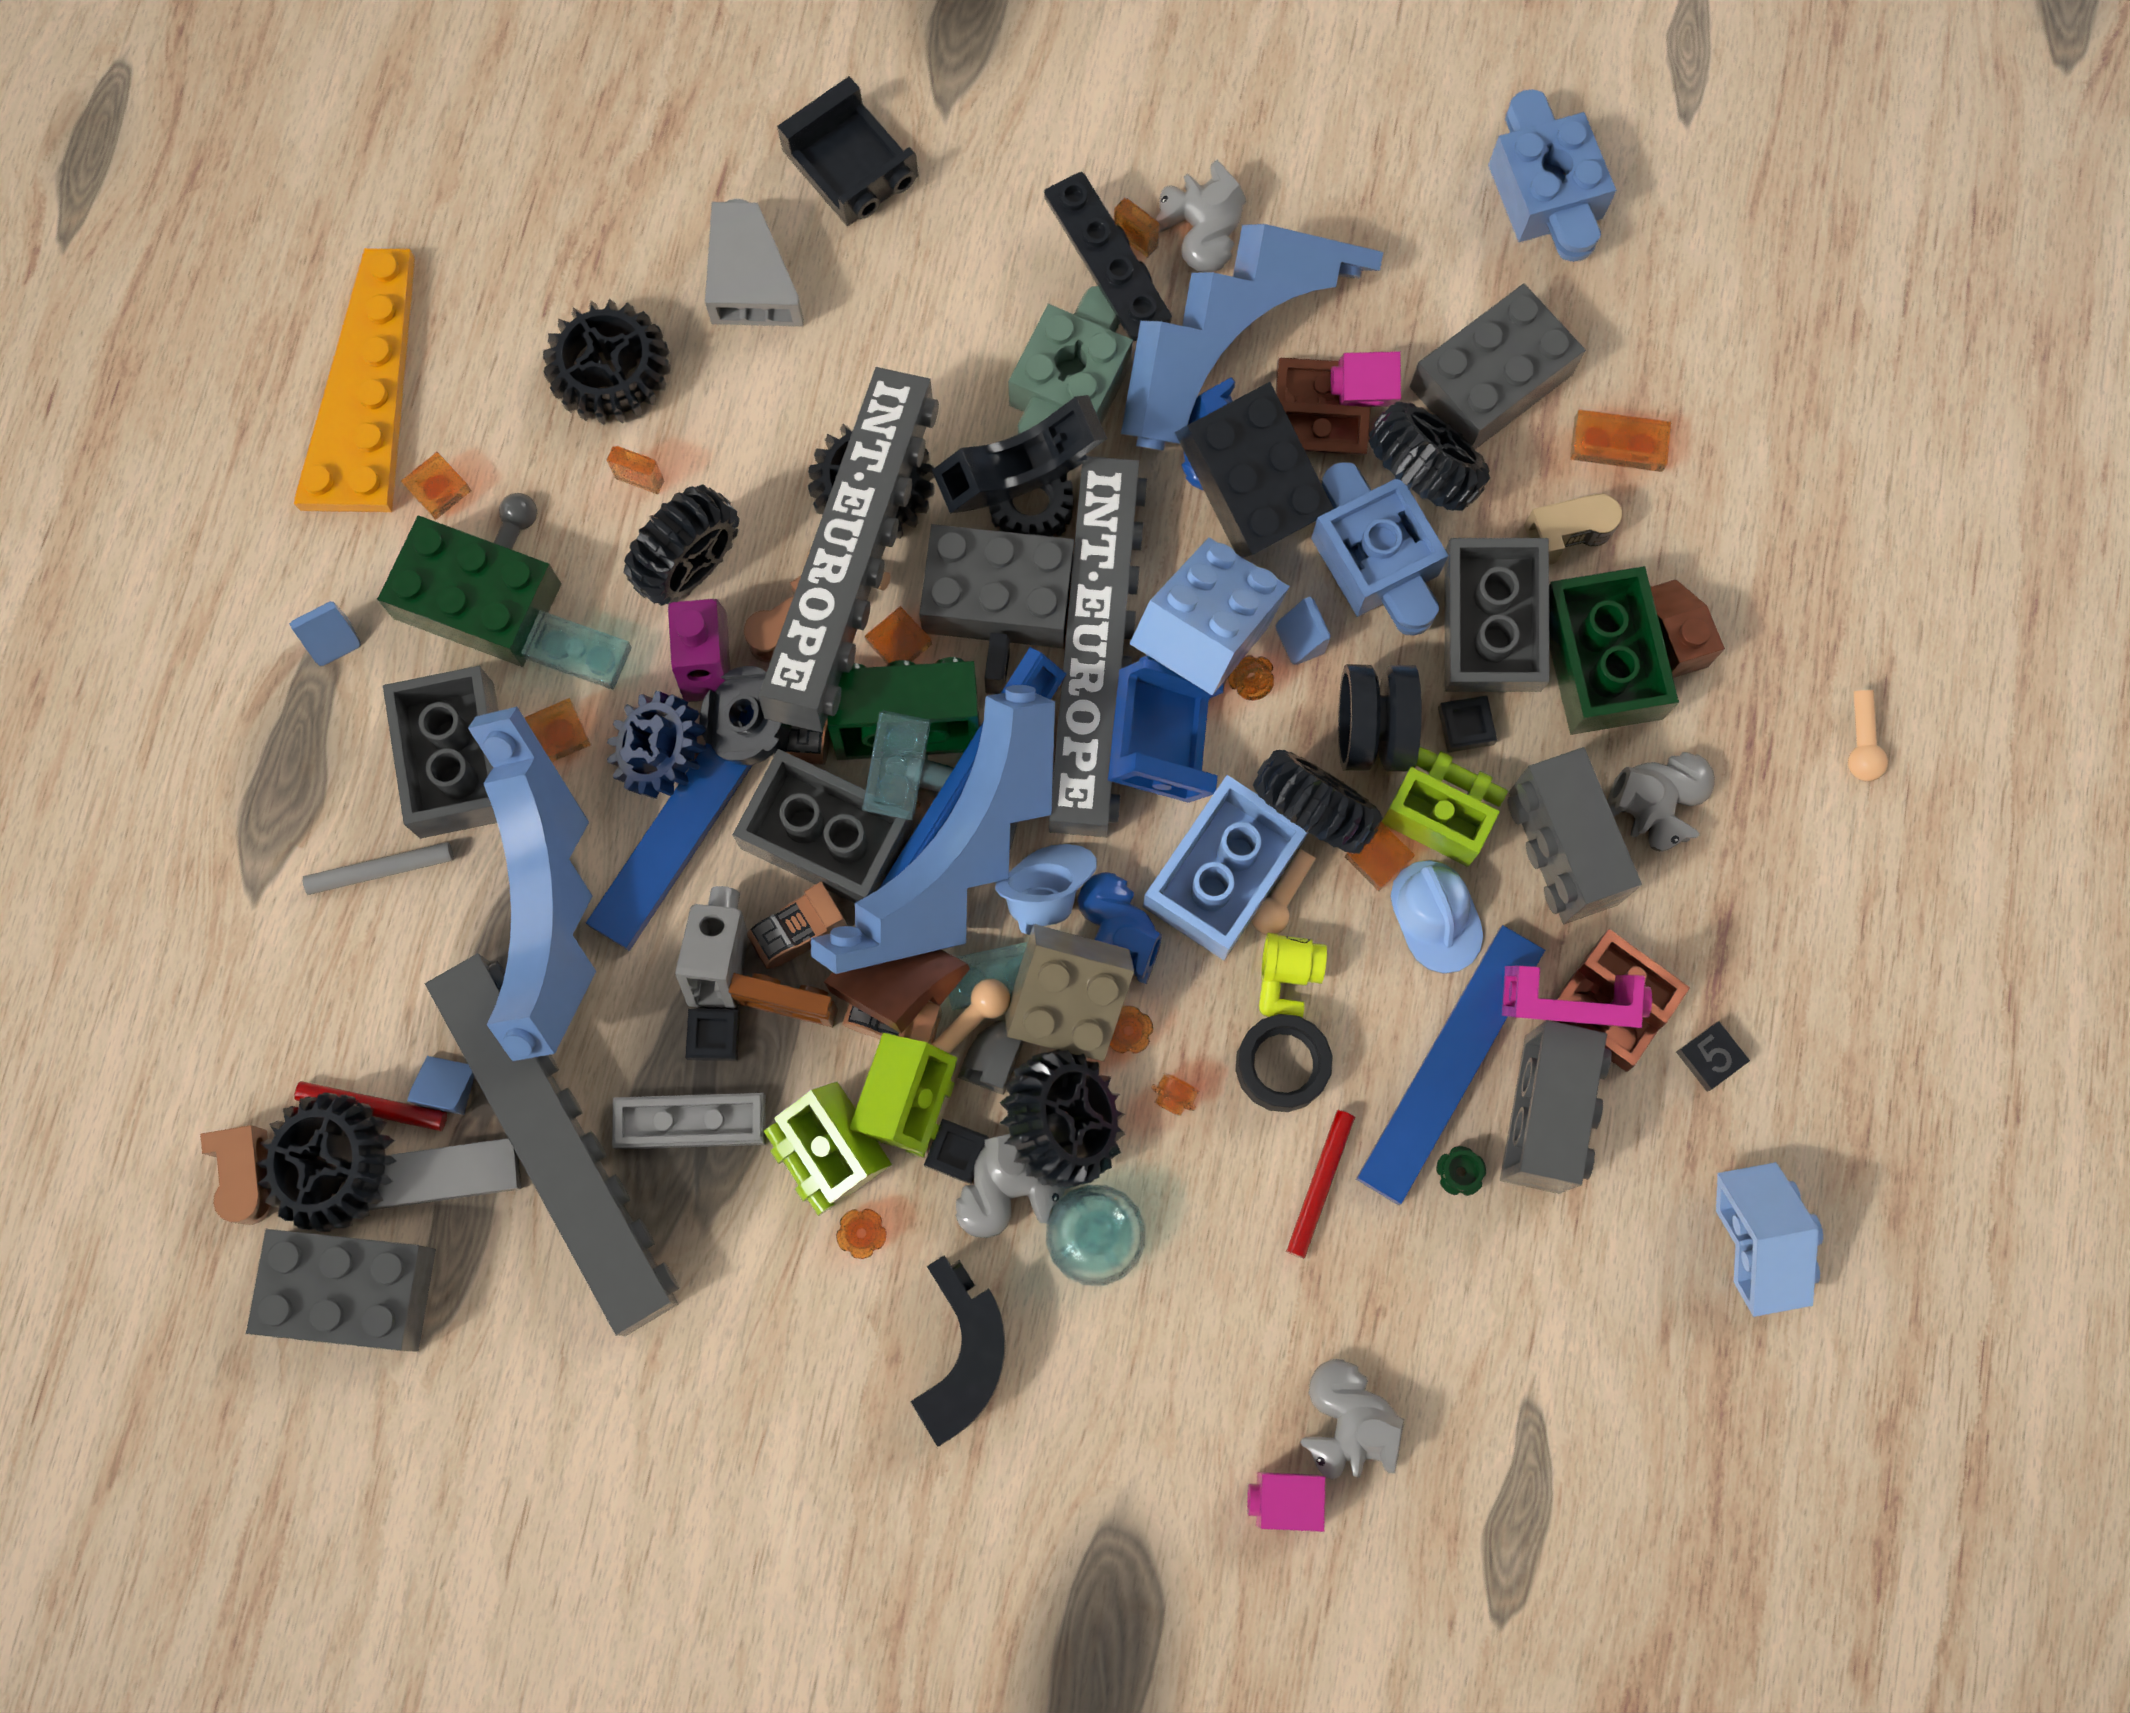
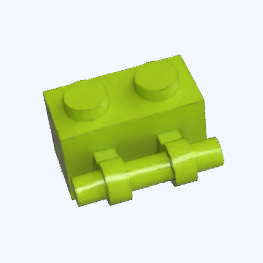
(1442, 815)
(904, 1093)
(822, 1150)

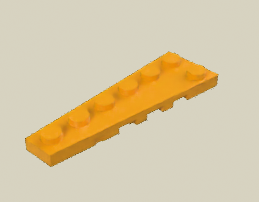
(359, 417)

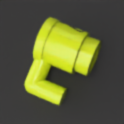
(1290, 962)

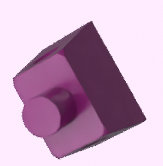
(698, 643)

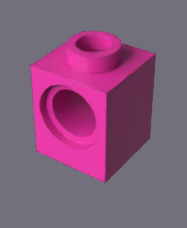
(1367, 379)
(1287, 1501)

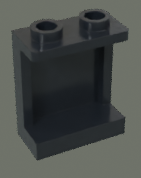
(847, 153)

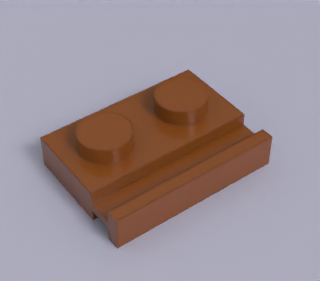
(770, 996)

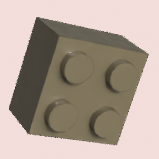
(1069, 992)

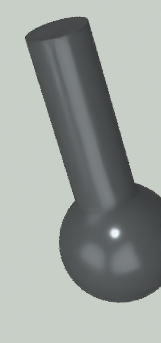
(517, 513)

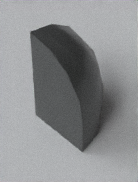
(991, 1058)

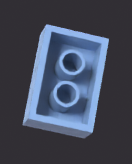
(1209, 615)
(1224, 868)

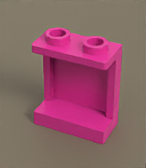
(1521, 1000)

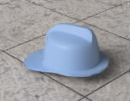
(1046, 884)
(1437, 916)

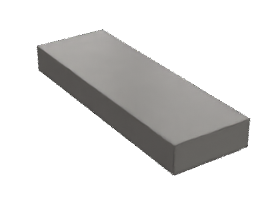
(688, 1121)
(450, 1173)

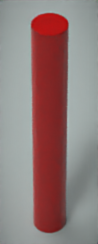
(383, 1108)
(1320, 1184)

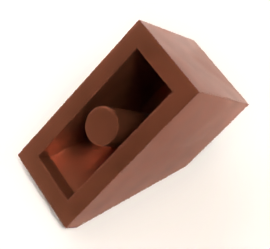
(1686, 628)

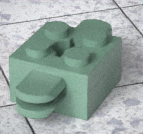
(1070, 359)

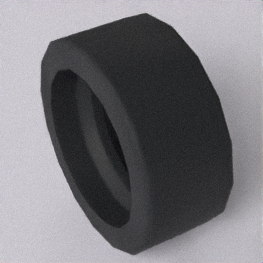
(1300, 1029)

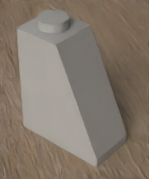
(746, 271)

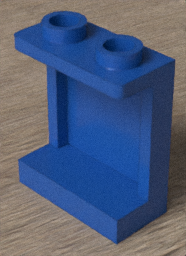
(1160, 733)

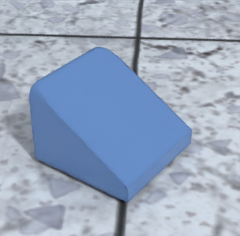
(1303, 632)
(326, 633)
(442, 1085)

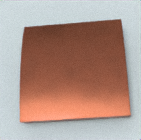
(1316, 413)
(1595, 984)
(899, 988)

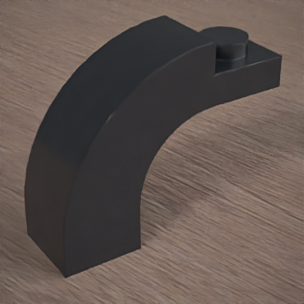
(1017, 465)
(977, 1372)

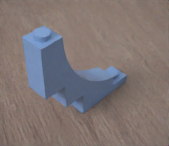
(1176, 359)
(547, 896)
(928, 900)

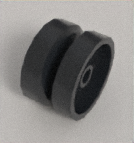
(1379, 717)

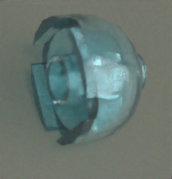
(1095, 1235)

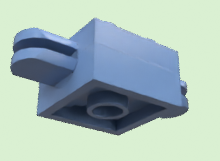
(1532, 182)
(1380, 548)

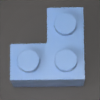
(1772, 1238)

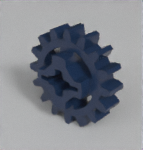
(656, 744)

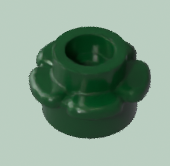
(1474, 1171)

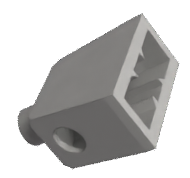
(712, 950)

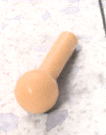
(1868, 759)
(1274, 913)
(988, 1000)

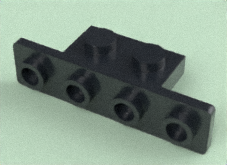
(1106, 253)

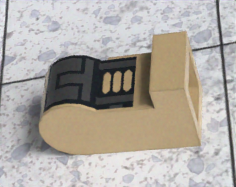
(1574, 522)

